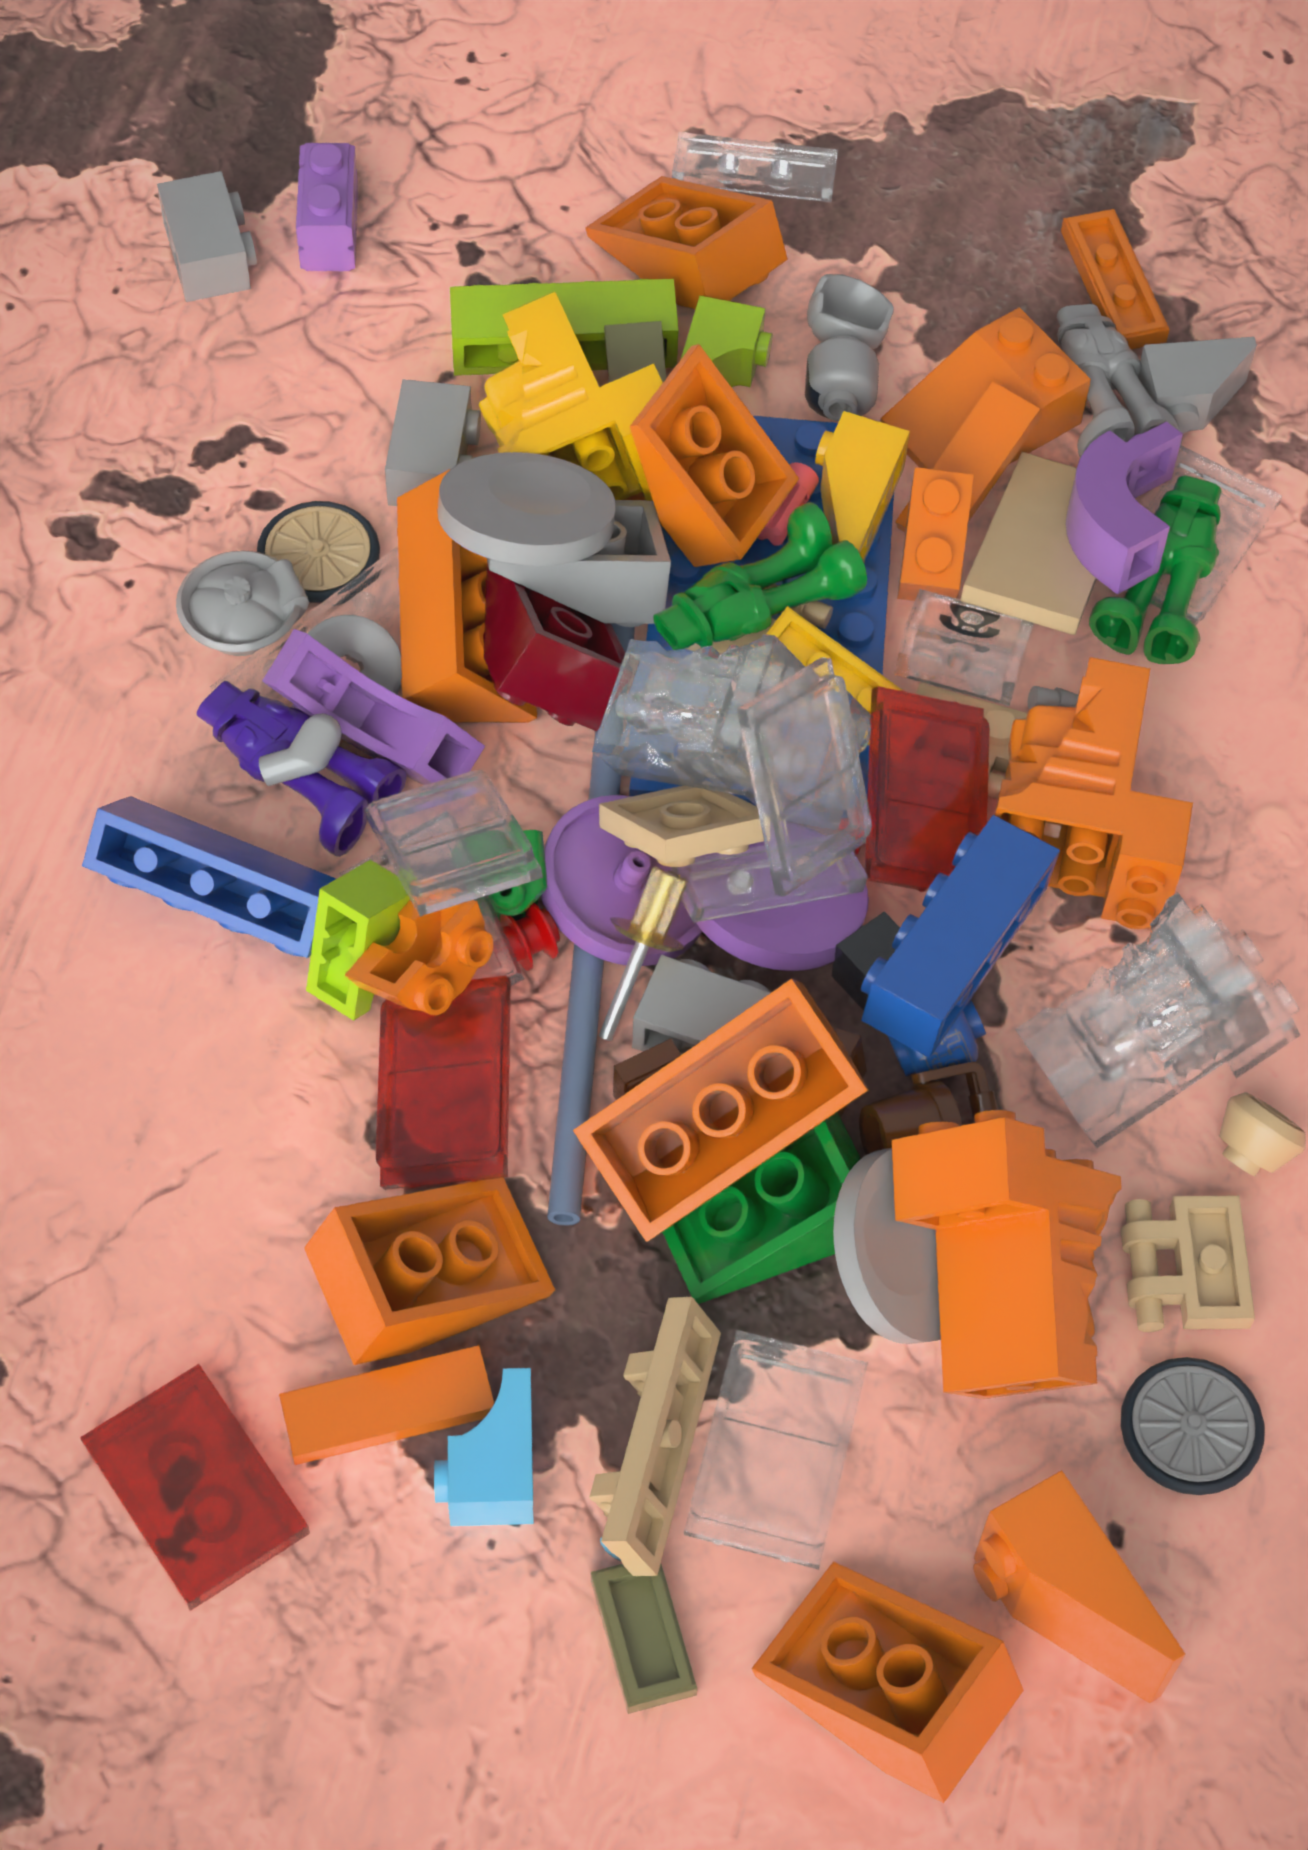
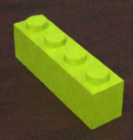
(481, 333)

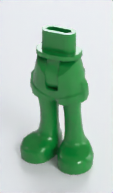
(1187, 556)
(732, 597)

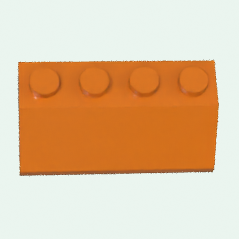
(444, 618)
(721, 1109)

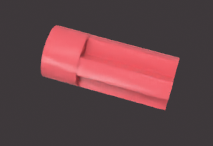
(776, 528)

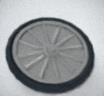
(1192, 1426)

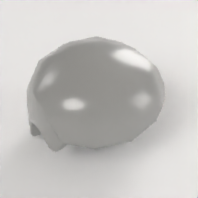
(849, 308)

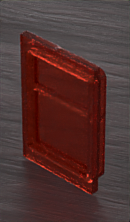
(923, 785)
(445, 1089)

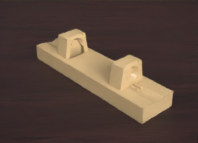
(672, 1391)

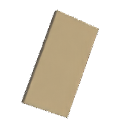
(1026, 553)

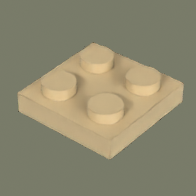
(683, 823)

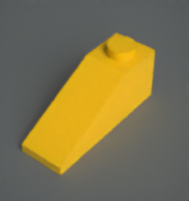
(859, 476)

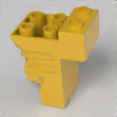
(556, 407)

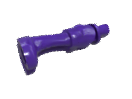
(261, 726)

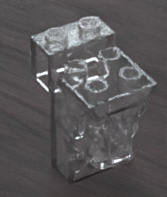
(679, 717)
(1160, 1021)

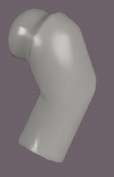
(307, 753)

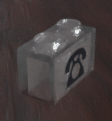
(963, 647)

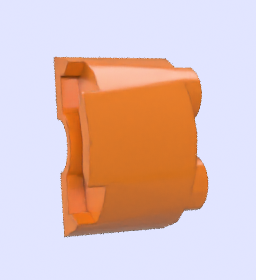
(428, 958)

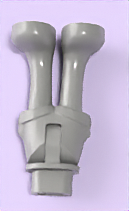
(1111, 365)

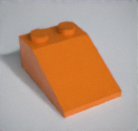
(695, 234)
(1013, 355)
(708, 463)
(425, 1266)
(1073, 1587)
(892, 1678)

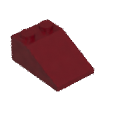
(549, 653)

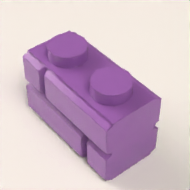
(327, 207)

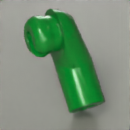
(521, 897)

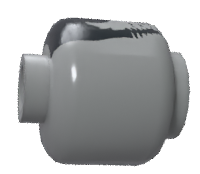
(841, 376)

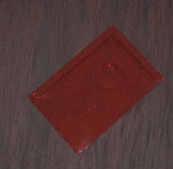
(194, 1486)

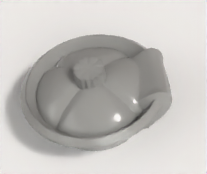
(240, 601)

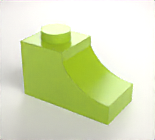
(731, 338)
(349, 918)

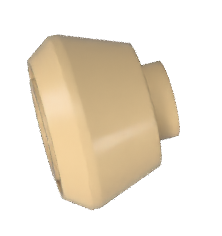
(1259, 1135)

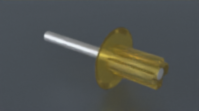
(648, 929)

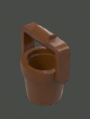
(924, 1103)

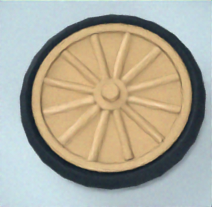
(324, 544)

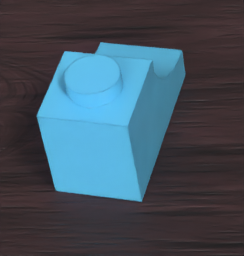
(492, 1464)

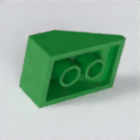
(768, 1218)

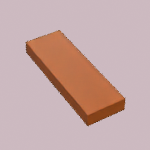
(1114, 277)
(986, 442)
(386, 1405)

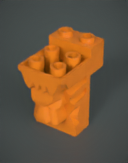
(1073, 790)
(1009, 1249)

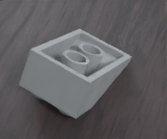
(617, 584)

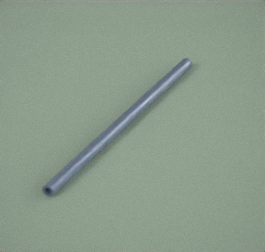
(580, 1040)

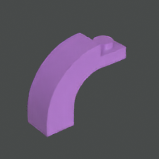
(1105, 522)
(369, 714)

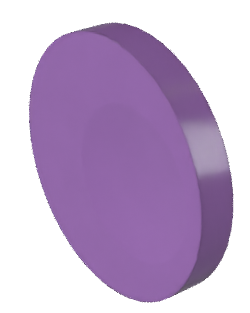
(601, 878)
(790, 935)

